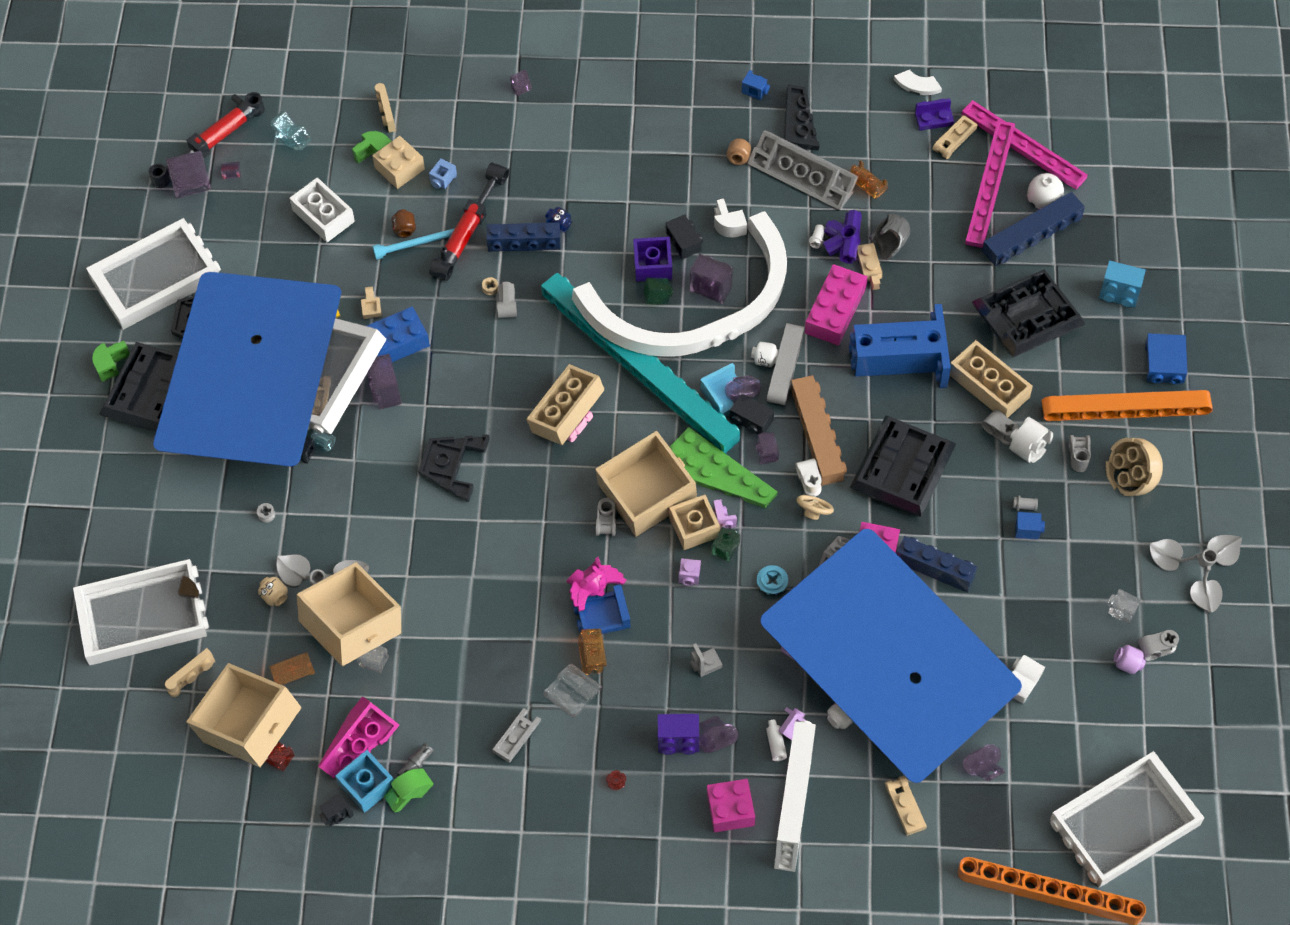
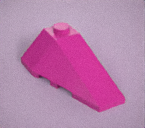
(361, 731)

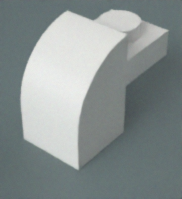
(729, 224)

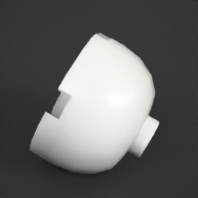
(1044, 190)

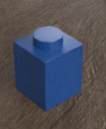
(1029, 525)

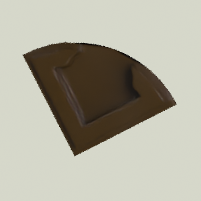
(188, 588)

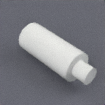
(776, 741)

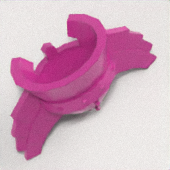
(592, 582)

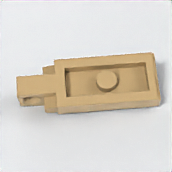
(870, 264)

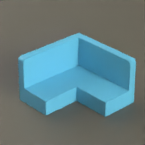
(713, 388)

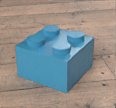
(1122, 284)
(365, 781)

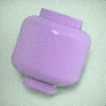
(1129, 659)

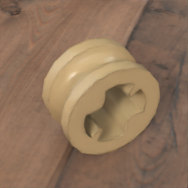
(488, 281)

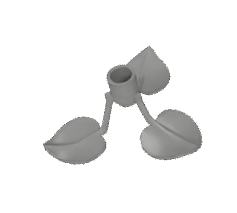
(1220, 549)
(294, 569)

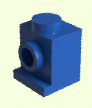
(755, 85)

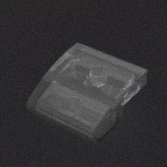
(572, 690)

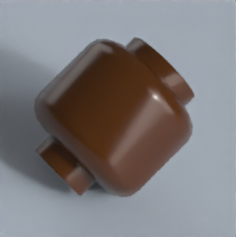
(403, 223)

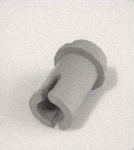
(1025, 503)

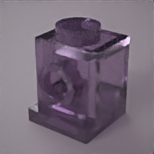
(767, 448)

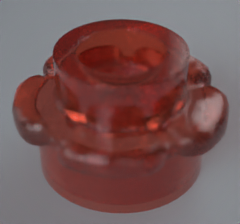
(616, 785)

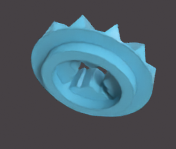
(772, 572)

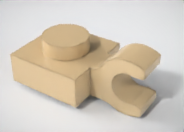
(371, 306)

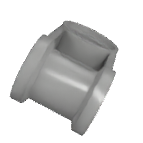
(999, 426)
(1079, 449)
(606, 520)
(1158, 644)

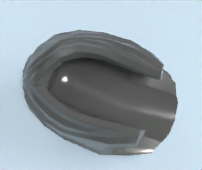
(891, 235)

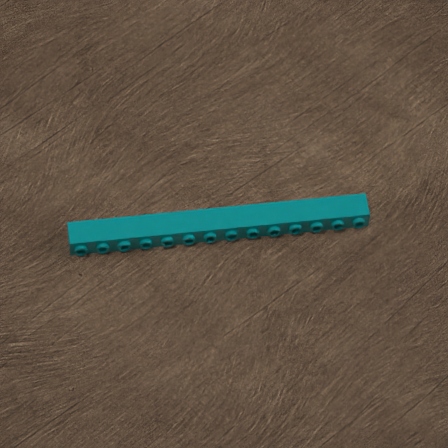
(651, 373)

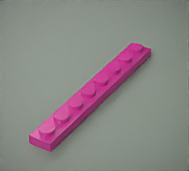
(1028, 147)
(990, 184)

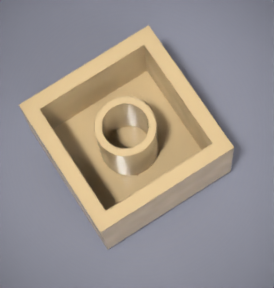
(398, 162)
(694, 522)

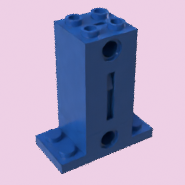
(902, 348)

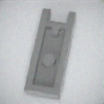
(515, 736)

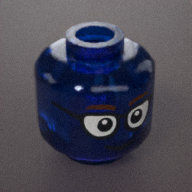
(559, 215)

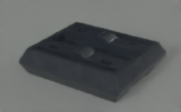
(1028, 314)
(143, 387)
(901, 465)

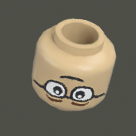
(273, 591)

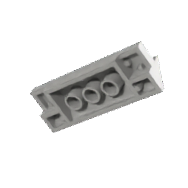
(803, 170)

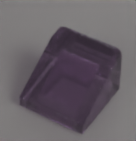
(520, 82)
(230, 170)

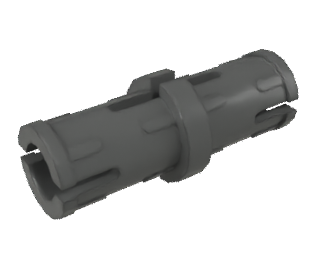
(417, 759)

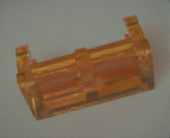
(868, 181)
(591, 650)
(292, 669)

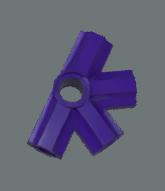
(844, 237)

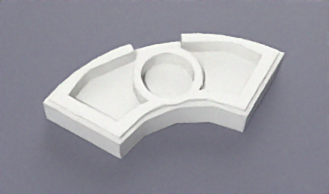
(922, 85)

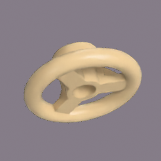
(815, 506)

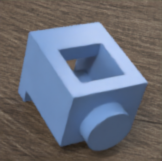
(442, 174)

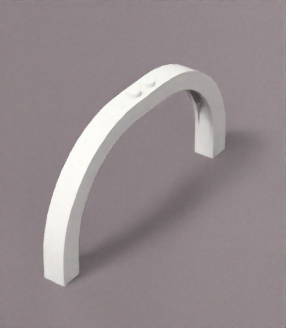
(710, 335)

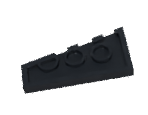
(798, 119)

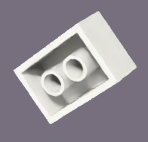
(322, 209)

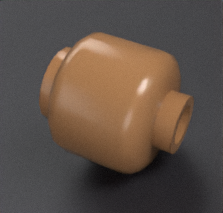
(738, 151)

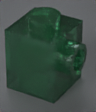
(657, 291)
(726, 543)

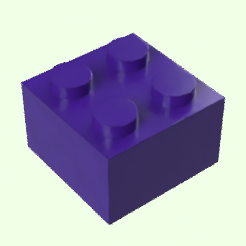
(652, 258)
(678, 733)

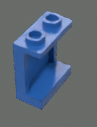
(1166, 358)
(604, 612)

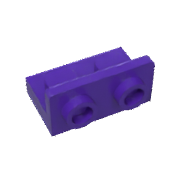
(934, 114)

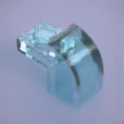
(290, 134)

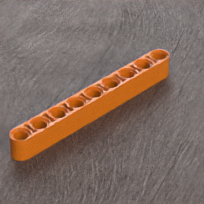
(1127, 405)
(1061, 888)

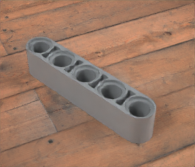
(785, 364)

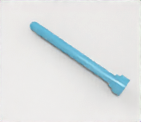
(380, 251)

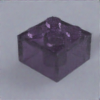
(188, 174)
(711, 278)
(383, 382)

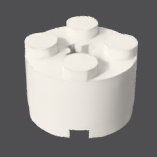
(1030, 440)

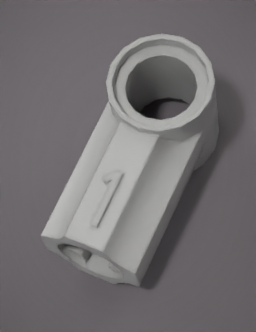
(507, 305)

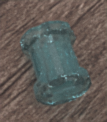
(324, 440)

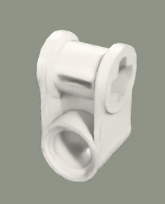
(809, 476)

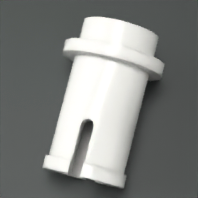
(816, 239)

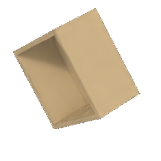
(646, 482)
(349, 613)
(244, 714)

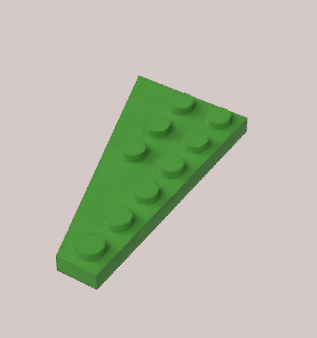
(718, 471)

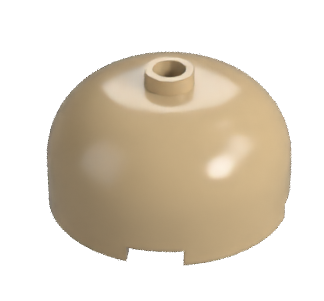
(1143, 464)

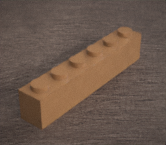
(817, 429)

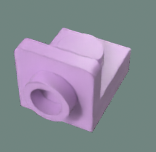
(721, 514)
(689, 572)
(788, 726)

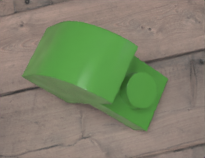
(372, 143)
(105, 359)
(408, 786)

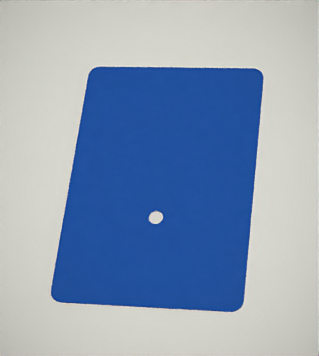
(241, 395)
(864, 630)

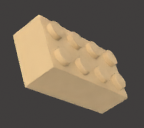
(990, 379)
(565, 404)

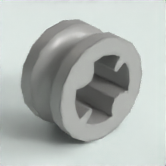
(271, 513)

